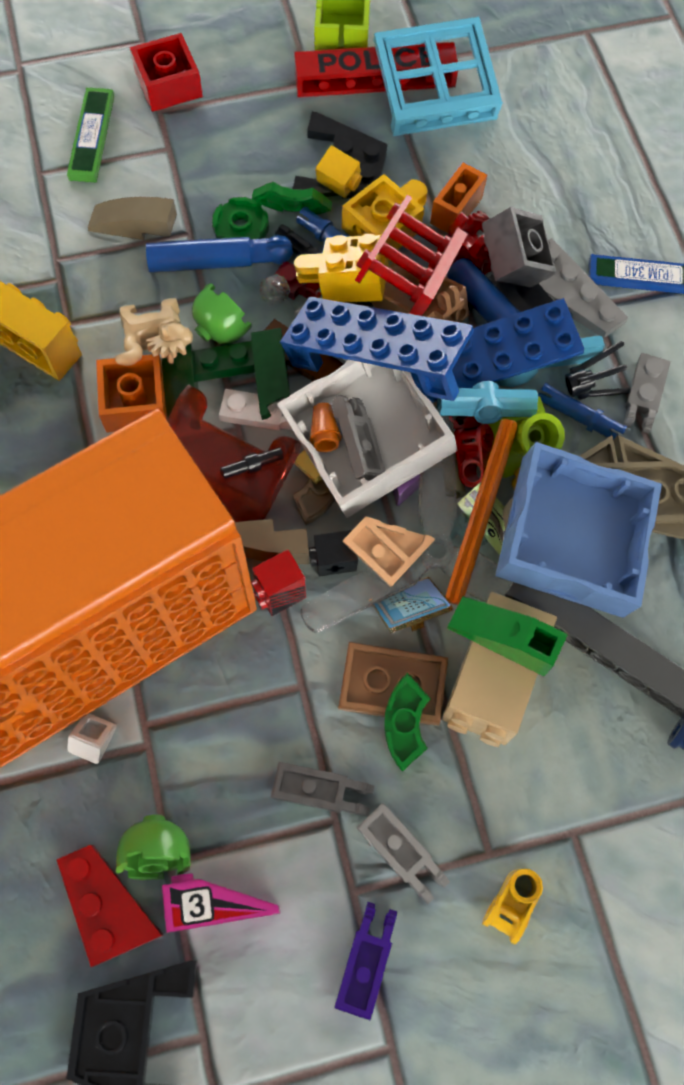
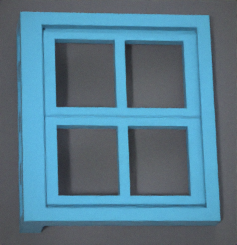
(446, 110)

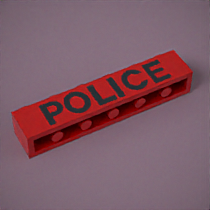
(359, 70)

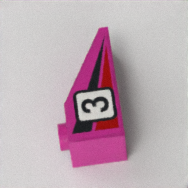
(203, 904)

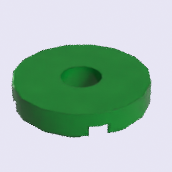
(240, 208)

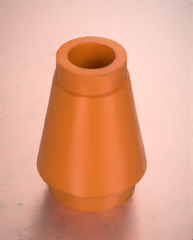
(324, 428)

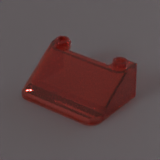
(244, 495)

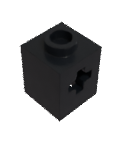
(332, 554)

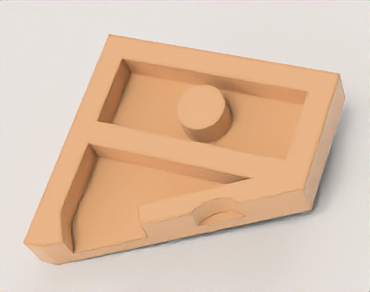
(386, 547)

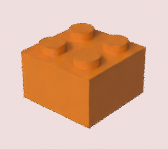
(129, 391)

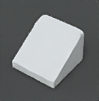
(91, 738)

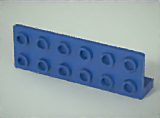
(380, 339)
(516, 345)

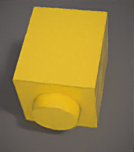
(338, 172)

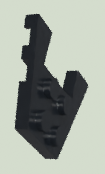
(361, 147)
(116, 1022)

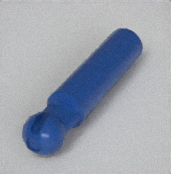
(216, 253)
(481, 291)

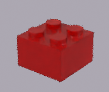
(166, 72)

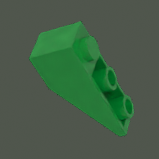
(509, 634)

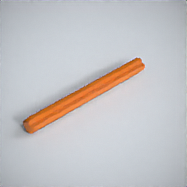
(481, 511)

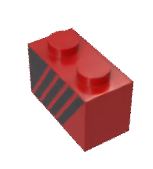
(278, 583)

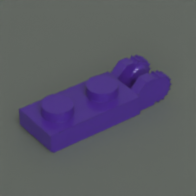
(365, 966)

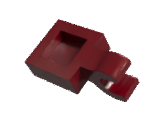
(306, 290)

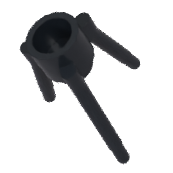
(580, 381)

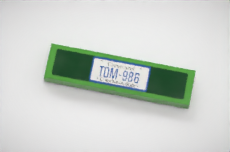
(91, 135)

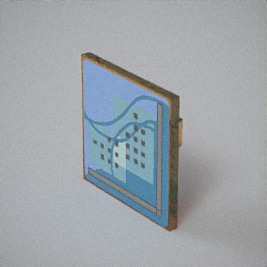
(413, 606)

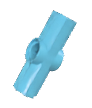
(490, 403)

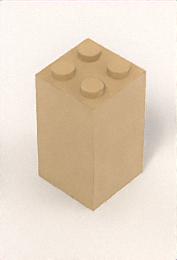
(491, 689)

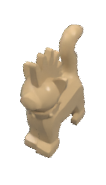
(154, 331)

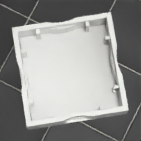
(403, 421)

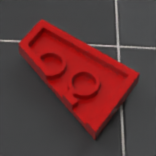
(103, 907)

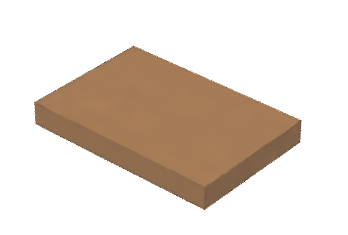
(375, 671)

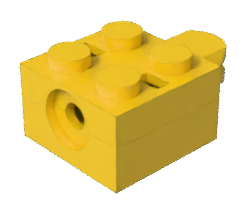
(369, 208)
(337, 269)

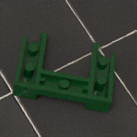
(260, 355)

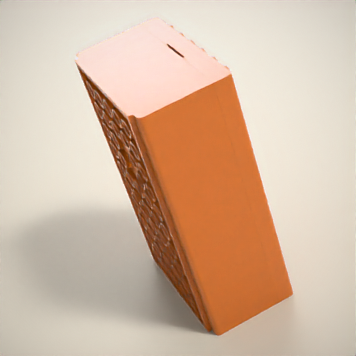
(109, 578)

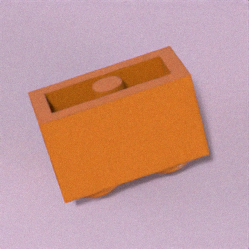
(458, 196)

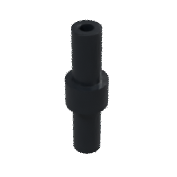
(251, 463)

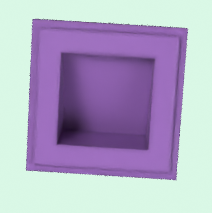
(406, 490)

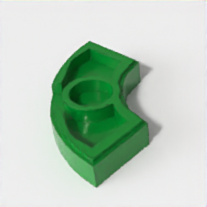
(292, 200)
(403, 720)

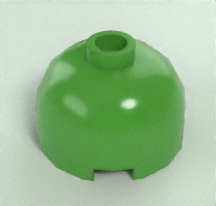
(218, 317)
(152, 848)

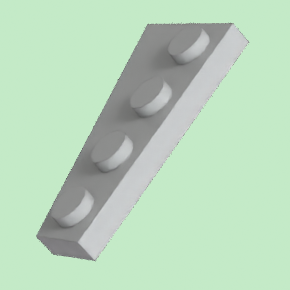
(582, 295)

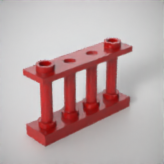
(438, 262)

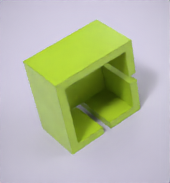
(341, 24)

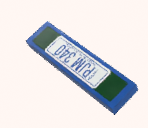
(637, 273)

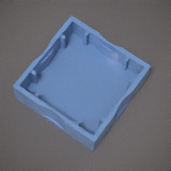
(579, 531)

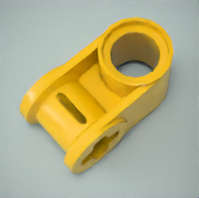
(513, 906)

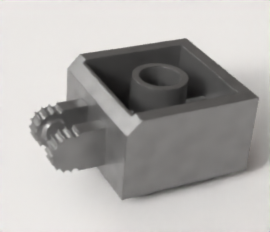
(518, 247)

